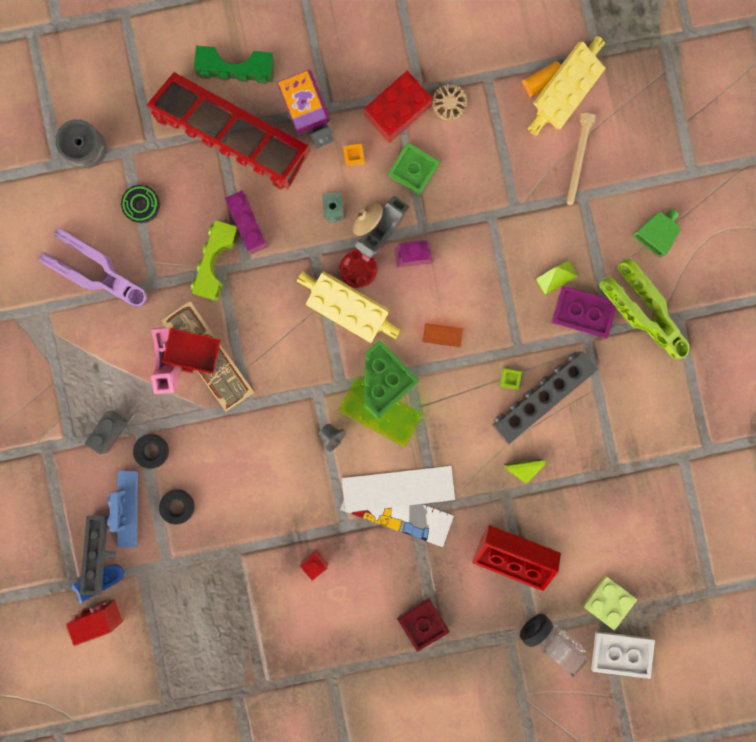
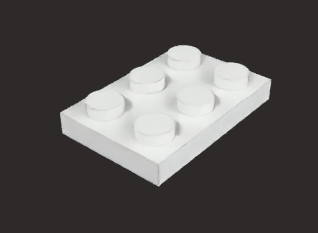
(623, 654)

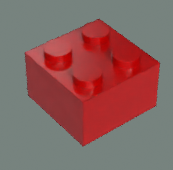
(93, 622)

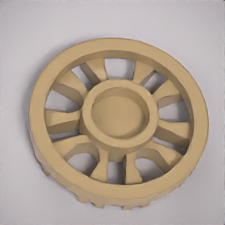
(449, 102)

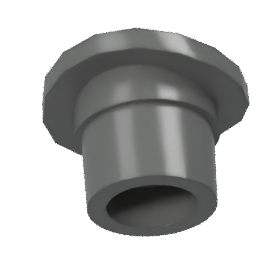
(331, 436)

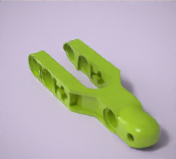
(661, 327)

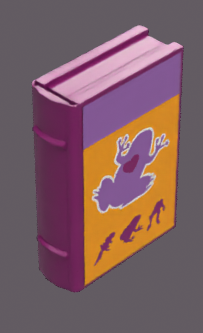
(304, 101)

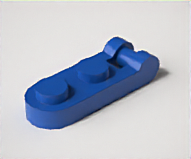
(111, 575)

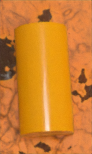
(536, 82)

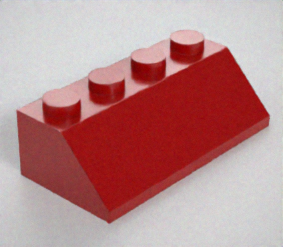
(517, 558)

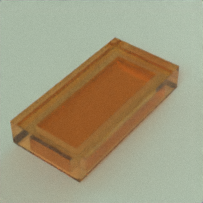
(442, 335)

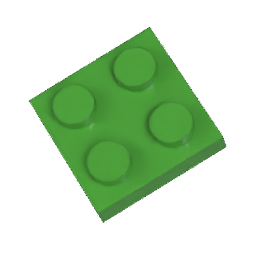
(413, 168)

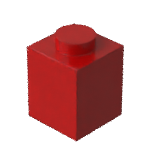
(314, 565)

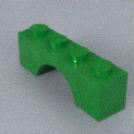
(257, 67)

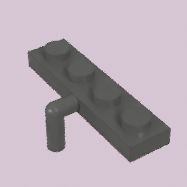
(94, 555)

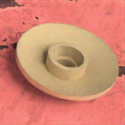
(367, 219)

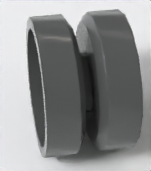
(80, 144)

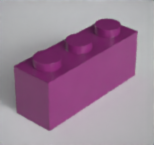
(246, 222)

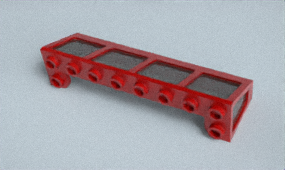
(229, 129)

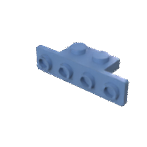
(123, 509)

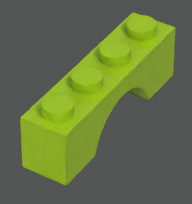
(222, 237)

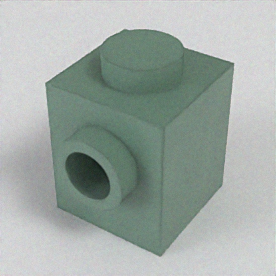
(333, 207)

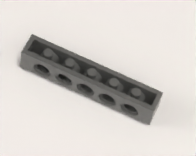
(584, 369)

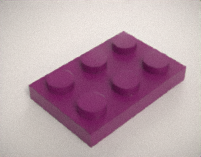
(584, 312)

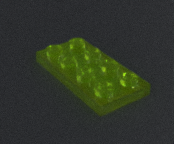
(395, 424)

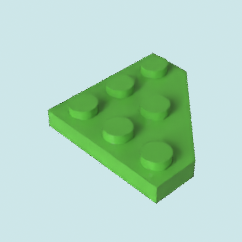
(385, 379)

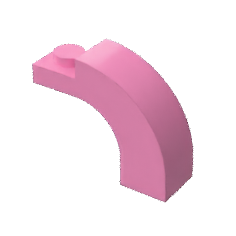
(165, 375)

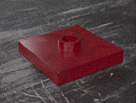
(423, 624)

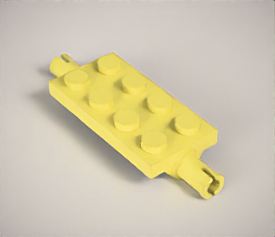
(568, 86)
(347, 306)

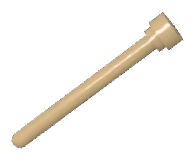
(586, 121)

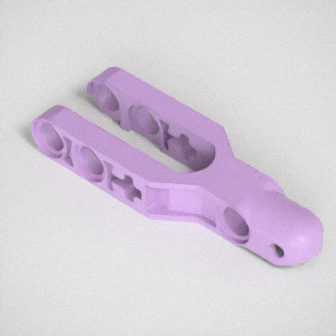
(113, 283)

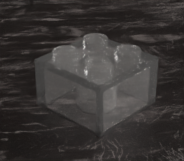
(564, 651)

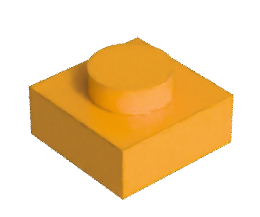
(353, 155)

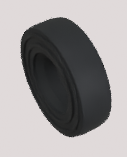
(138, 451)
(164, 507)
(536, 630)

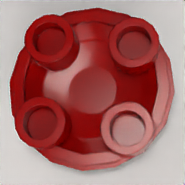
(358, 269)

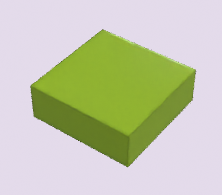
(510, 378)

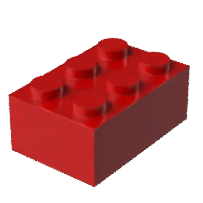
(398, 106)

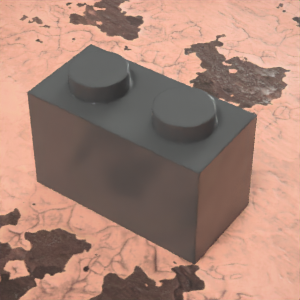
(106, 432)

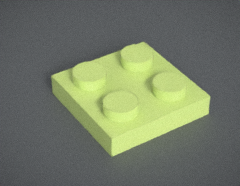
(609, 602)

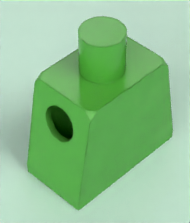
(659, 232)

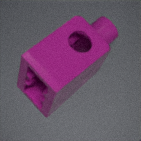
(413, 253)

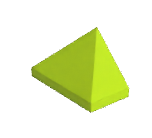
(556, 277)
(526, 470)

